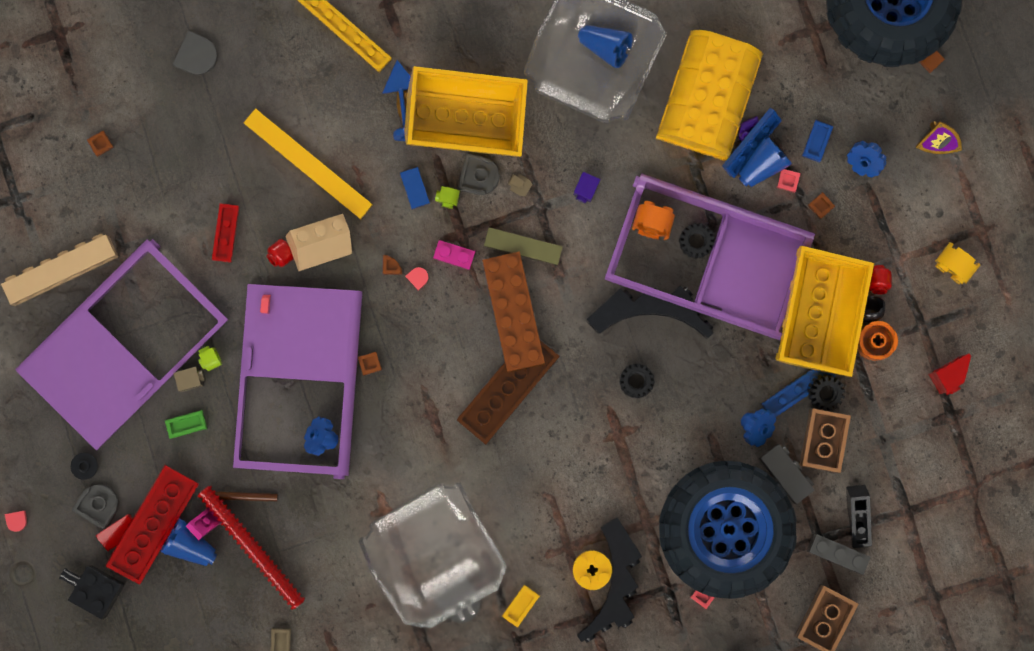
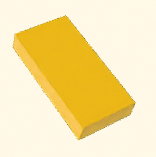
(520, 606)

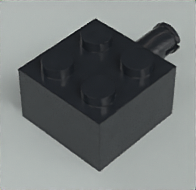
(93, 590)

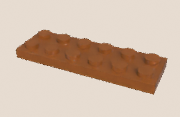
(513, 311)

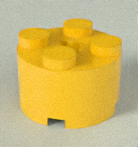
(957, 263)
(601, 576)

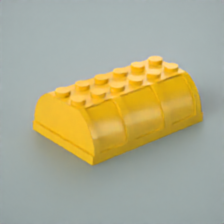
(710, 94)
(465, 111)
(825, 311)

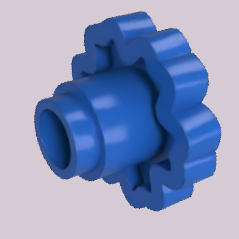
(866, 159)
(758, 426)
(320, 436)

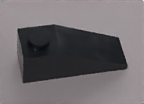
(859, 515)

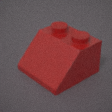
(951, 375)

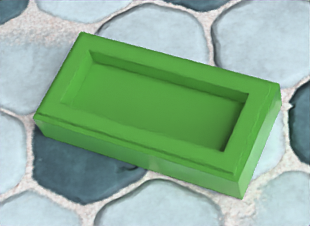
(186, 424)

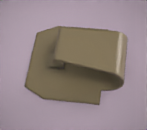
(520, 185)

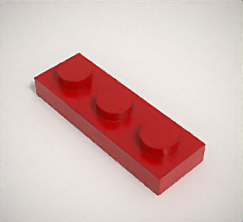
(225, 233)

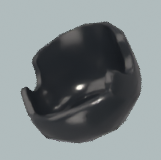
(874, 309)

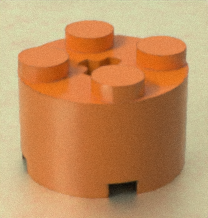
(653, 220)
(884, 333)

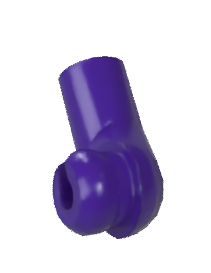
(746, 126)

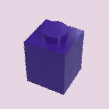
(586, 188)

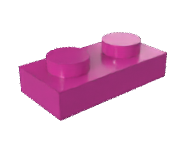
(454, 255)
(203, 524)

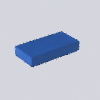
(817, 141)
(414, 188)

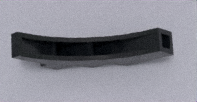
(621, 307)
(622, 584)

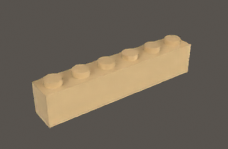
(59, 270)

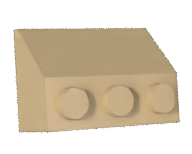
(320, 242)

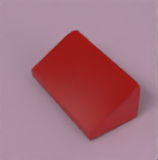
(111, 535)

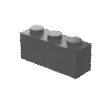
(787, 473)
(838, 554)

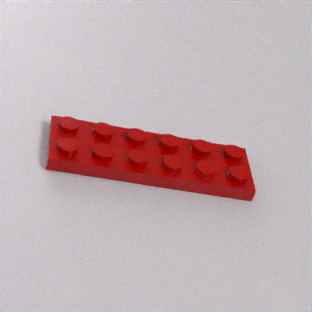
(152, 524)

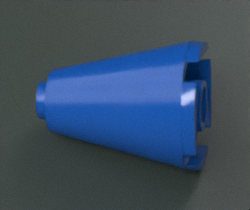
(607, 43)
(763, 163)
(186, 546)

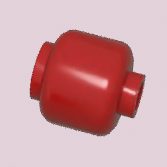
(279, 253)
(881, 280)

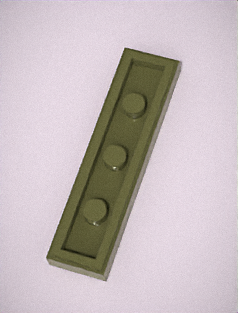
(527, 246)

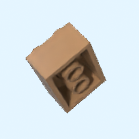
(825, 440)
(826, 619)

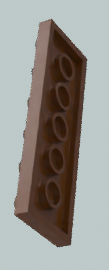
(502, 397)

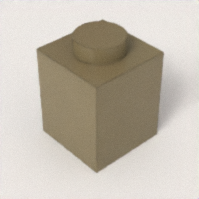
(189, 379)

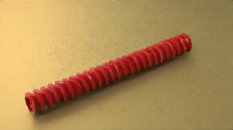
(251, 547)

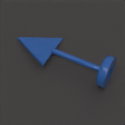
(398, 81)

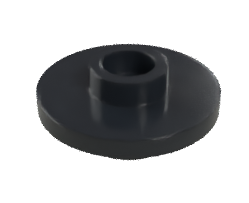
(84, 466)

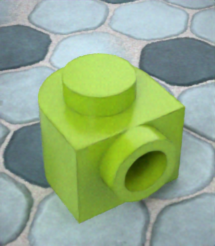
(448, 197)
(209, 358)

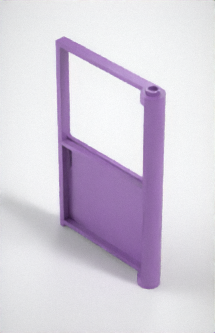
(746, 268)
(302, 338)
(90, 372)

